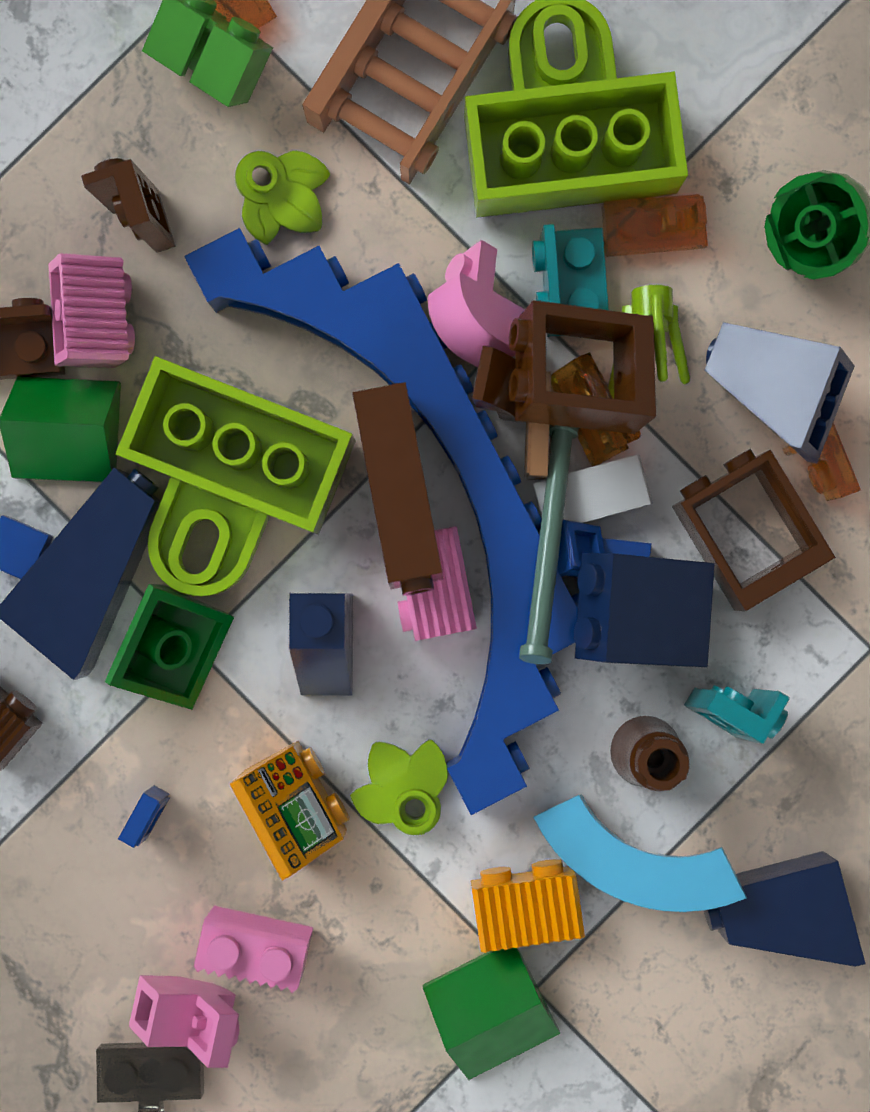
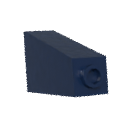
(83, 575)

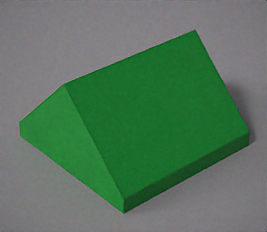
(61, 428)
(169, 647)
(489, 1011)

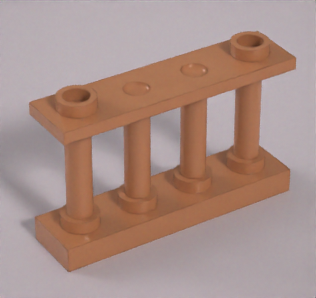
(358, 57)

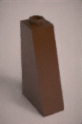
(398, 488)

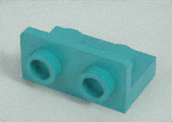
(571, 267)
(743, 717)

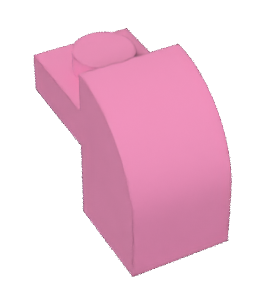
(468, 310)
(186, 1014)

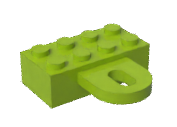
(574, 130)
(229, 464)

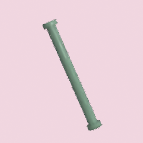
(536, 648)

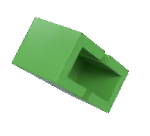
(221, 53)

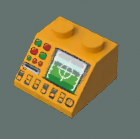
(291, 808)

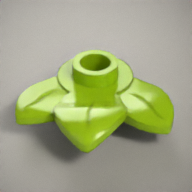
(286, 199)
(397, 780)

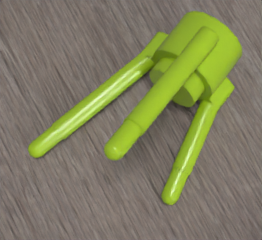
(658, 302)

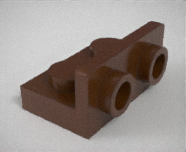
(134, 200)
(27, 340)

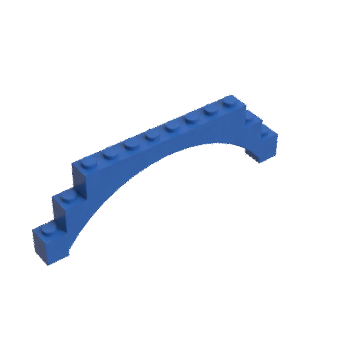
(391, 335)

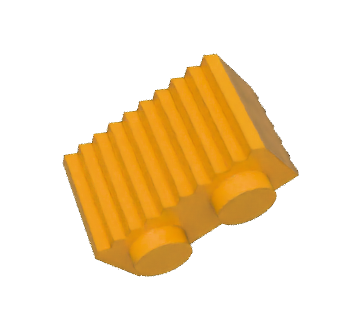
(527, 906)

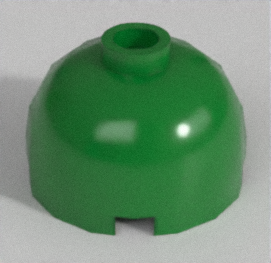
(819, 224)

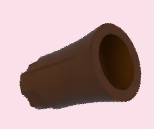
(634, 745)

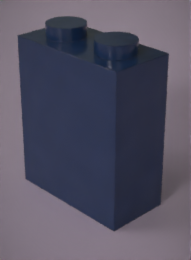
(643, 610)

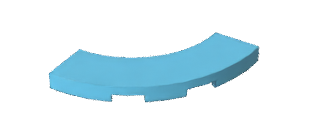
(633, 874)

